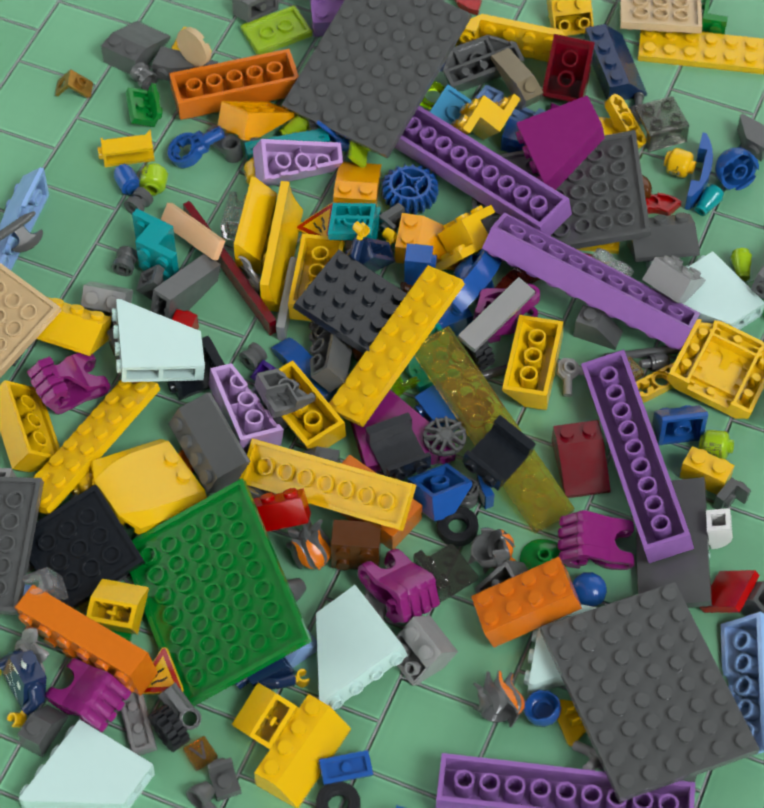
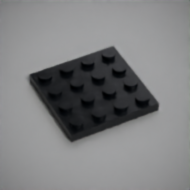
(350, 301)
(84, 545)

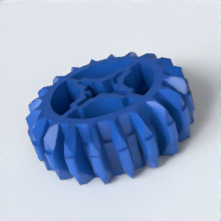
(411, 184)

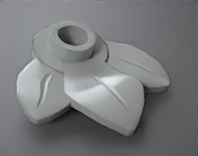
(253, 279)
(29, 642)

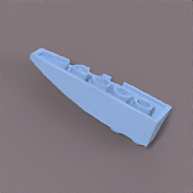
(27, 197)
(744, 667)

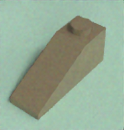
(517, 78)

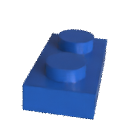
(345, 767)

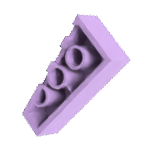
(294, 160)
(242, 408)

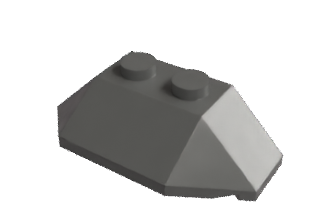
(471, 62)

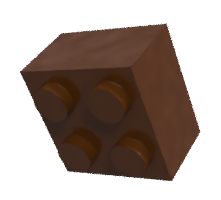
(355, 544)

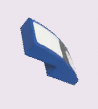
(485, 493)

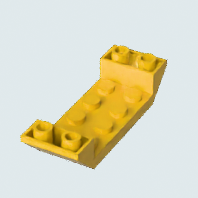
(532, 39)

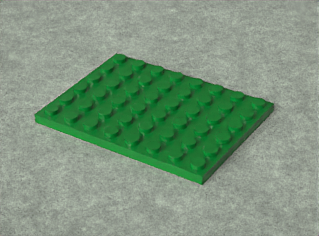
(218, 593)

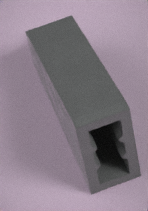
(185, 287)

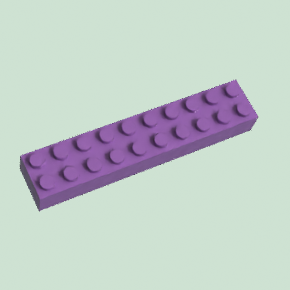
(482, 172)
(590, 281)
(637, 457)
(513, 784)

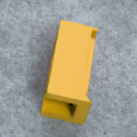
(126, 150)

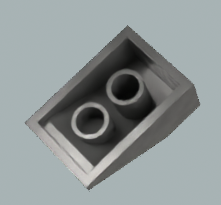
(133, 45)

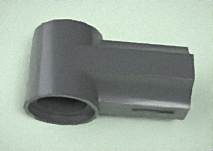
(229, 147)
(180, 704)

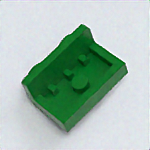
(144, 106)

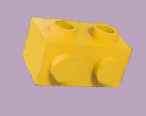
(713, 469)

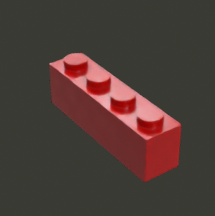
(283, 509)

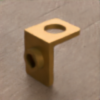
(75, 82)

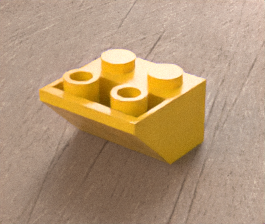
(570, 15)
(118, 605)
(264, 715)

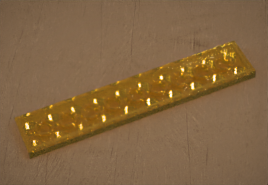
(477, 408)

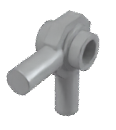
(567, 370)
(589, 751)

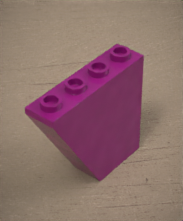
(560, 139)
(388, 408)

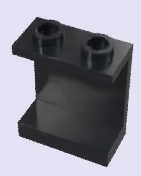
(185, 389)
(397, 447)
(499, 453)

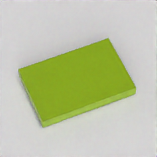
(276, 30)

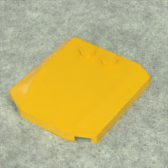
(720, 368)
(146, 484)

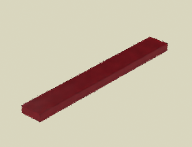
(239, 280)

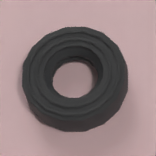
(464, 537)
(338, 789)

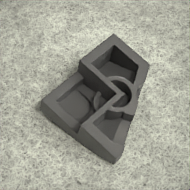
(281, 393)

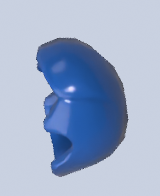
(590, 589)
(542, 708)

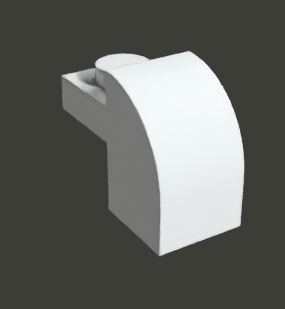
(719, 527)

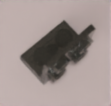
(663, 123)
(449, 569)

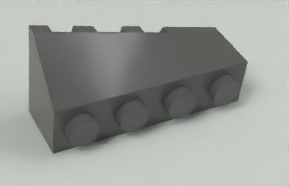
(330, 358)

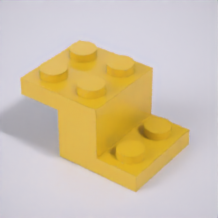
(485, 116)
(463, 237)

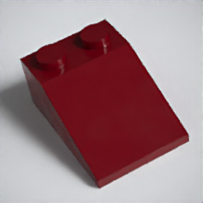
(568, 68)
(581, 458)

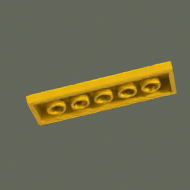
(280, 247)

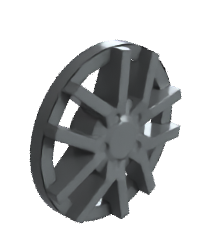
(444, 436)

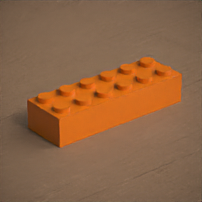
(245, 79)
(87, 640)

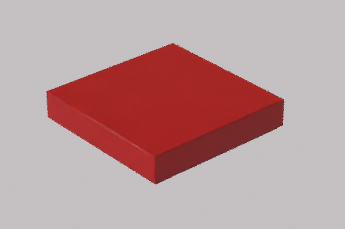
(731, 591)

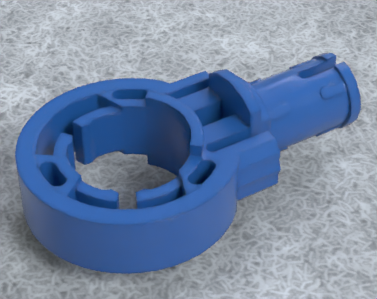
(199, 144)

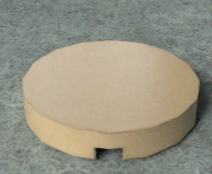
(193, 47)

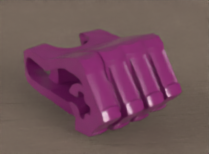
(488, 295)
(67, 383)
(593, 537)
(402, 586)
(92, 695)

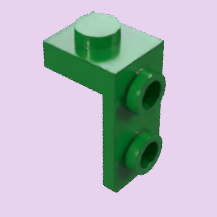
(710, 22)

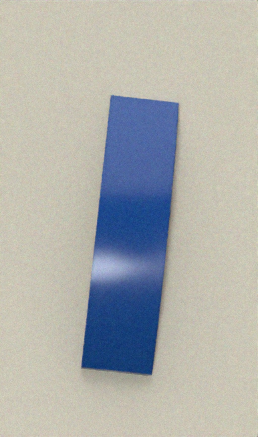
(705, 156)
(476, 279)
(291, 350)

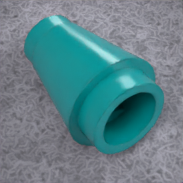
(710, 198)

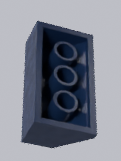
(613, 63)

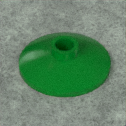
(531, 552)

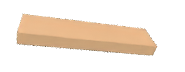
(193, 231)

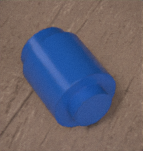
(126, 179)

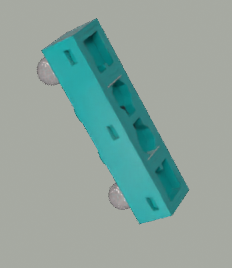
(313, 134)

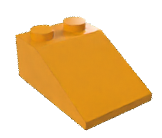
(251, 118)
(357, 183)
(422, 231)

